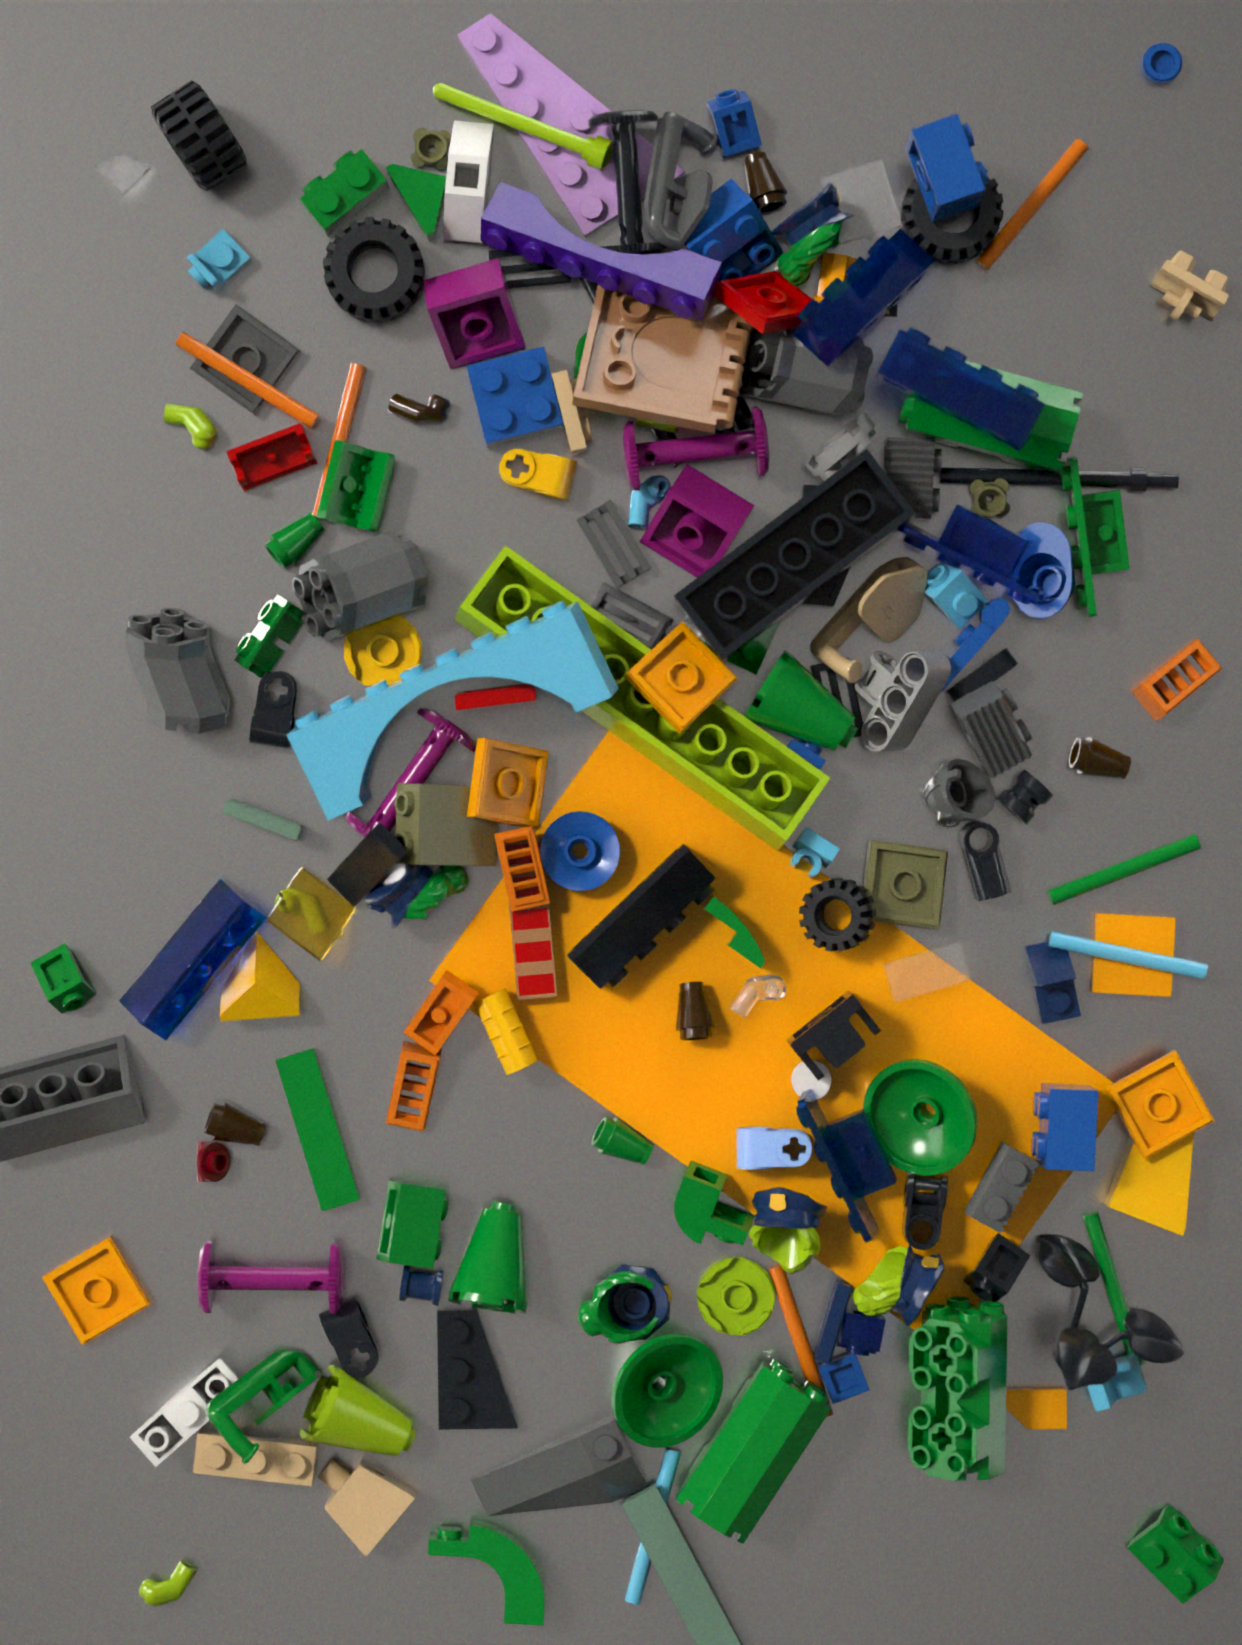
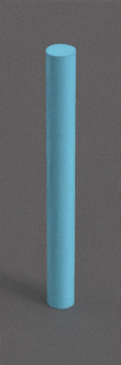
(1128, 955)
(643, 1562)

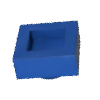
(807, 751)
(843, 1377)

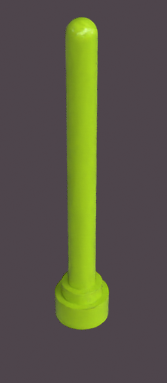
(594, 150)

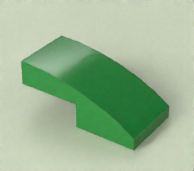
(742, 940)

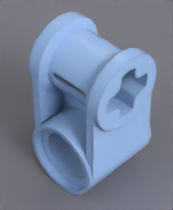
(764, 1147)

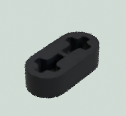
(987, 672)

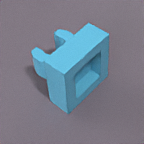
(816, 849)

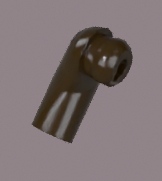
(418, 412)

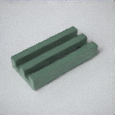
(263, 819)

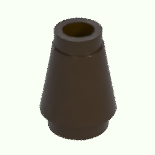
(764, 183)
(1097, 759)
(693, 1013)
(233, 1125)

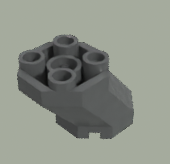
(790, 374)
(360, 585)
(177, 671)

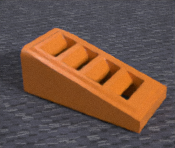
(1150, 698)
(513, 836)
(416, 1053)

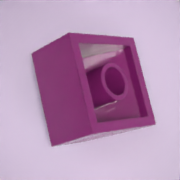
(473, 313)
(696, 522)

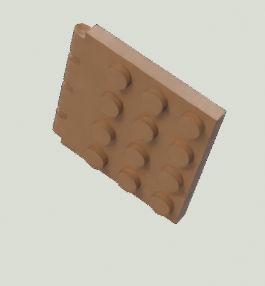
(662, 365)

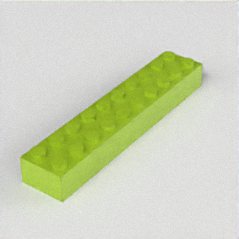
(716, 756)

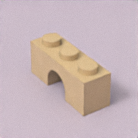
(277, 1459)

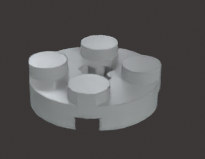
(852, 438)

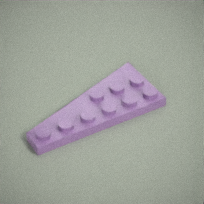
(540, 90)

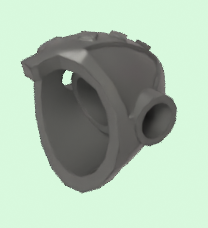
(959, 793)

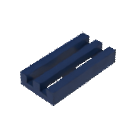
(832, 1321)

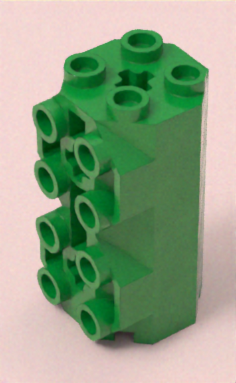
(1044, 445)
(962, 1379)
(754, 1450)

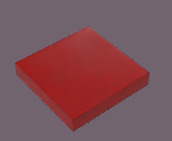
(764, 300)
(495, 696)

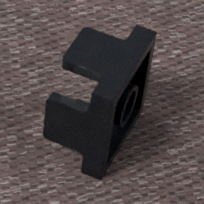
(832, 1033)

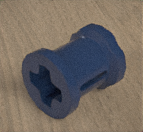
(421, 1285)

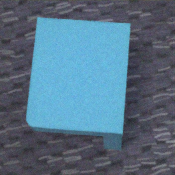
(1126, 1383)

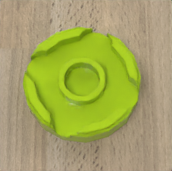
(736, 1296)

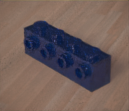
(863, 297)
(960, 389)
(192, 959)

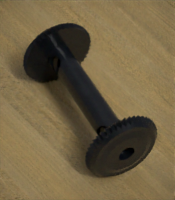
(627, 178)

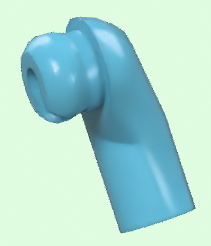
(652, 492)

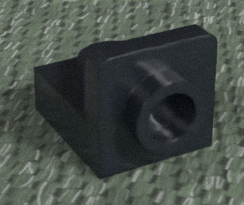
(996, 1269)

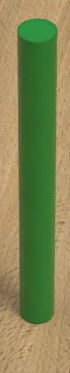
(1124, 869)
(1109, 1273)

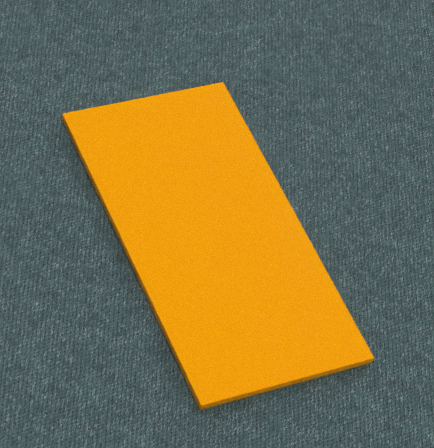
(695, 1093)

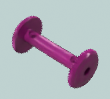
(696, 448)
(417, 770)
(270, 1278)

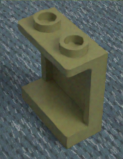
(436, 827)

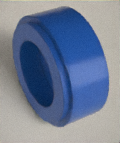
(1161, 63)

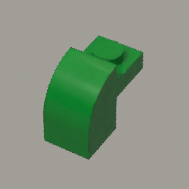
(699, 1211)

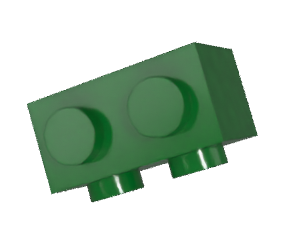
(343, 191)
(412, 1224)

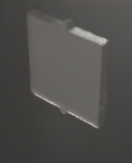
(868, 196)

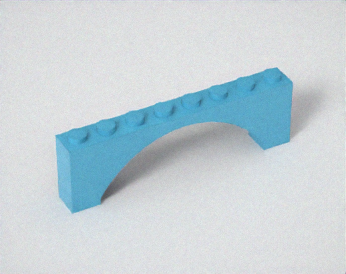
(548, 653)

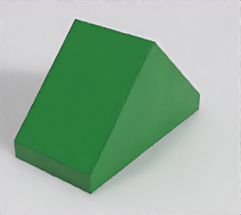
(422, 194)

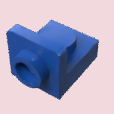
(734, 121)

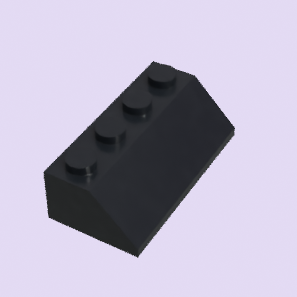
(642, 916)

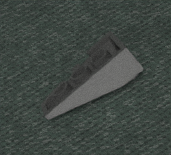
(572, 1471)

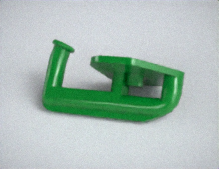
(250, 1384)

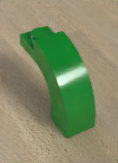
(509, 1559)

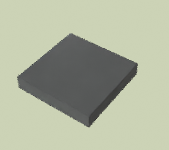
(253, 348)

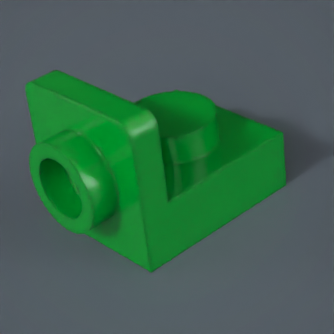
(62, 980)

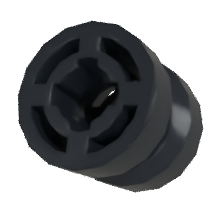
(1025, 797)

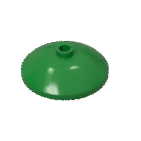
(904, 1126)
(680, 1399)

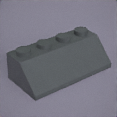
(67, 1098)

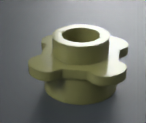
(424, 139)
(982, 489)

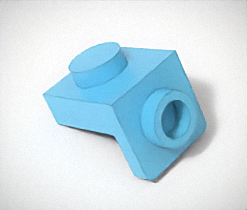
(954, 593)

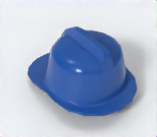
(1047, 567)

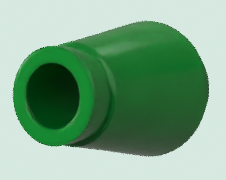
(293, 540)
(621, 1141)

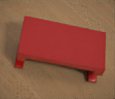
(272, 457)

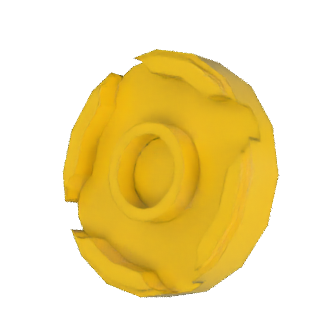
(382, 651)

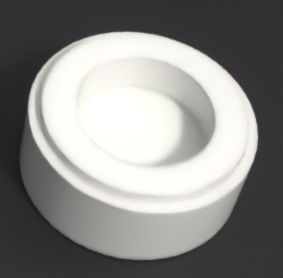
(803, 1079)

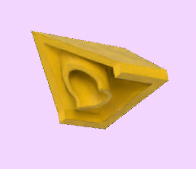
(259, 986)

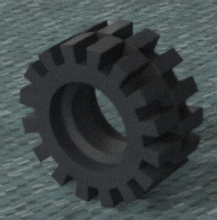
(860, 909)

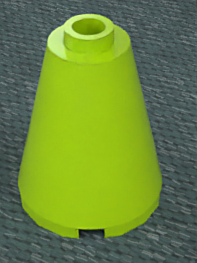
(355, 1417)

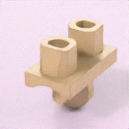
(1188, 291)

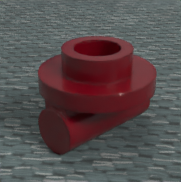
(212, 1161)

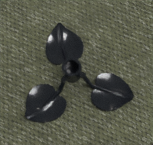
(1079, 1351)

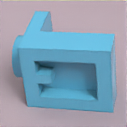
(217, 261)

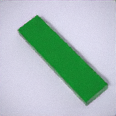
(317, 1129)

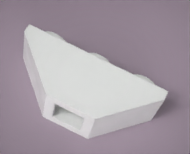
(467, 181)
(182, 1413)

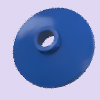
(564, 866)

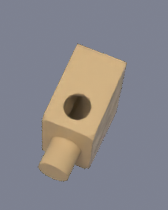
(365, 1501)

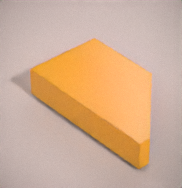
(1038, 1407)

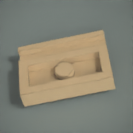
(576, 428)

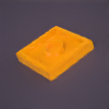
(681, 677)
(507, 783)
(1136, 932)
(1159, 1104)
(96, 1290)

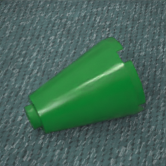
(801, 706)
(494, 1263)

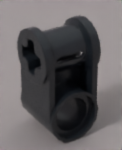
(273, 717)
(924, 1207)
(348, 1331)

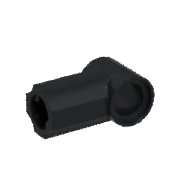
(985, 864)

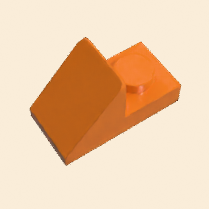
(441, 1012)

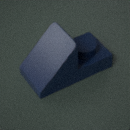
(1052, 982)

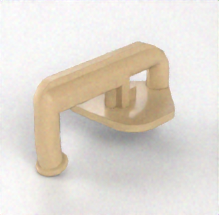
(885, 602)

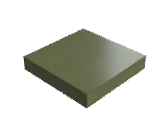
(905, 883)

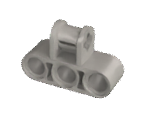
(887, 685)

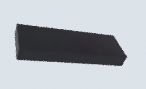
(367, 864)

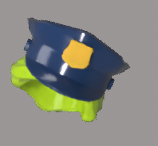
(786, 1227)
(899, 1284)

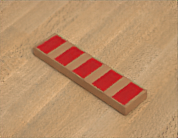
(531, 937)

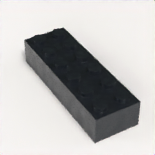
(795, 555)

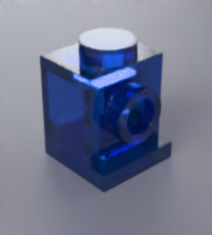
(861, 1332)

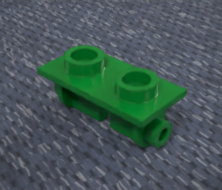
(258, 646)

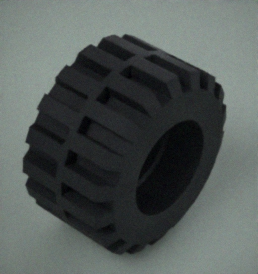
(199, 135)
(366, 236)
(948, 245)

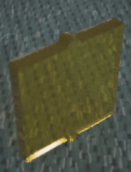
(310, 914)

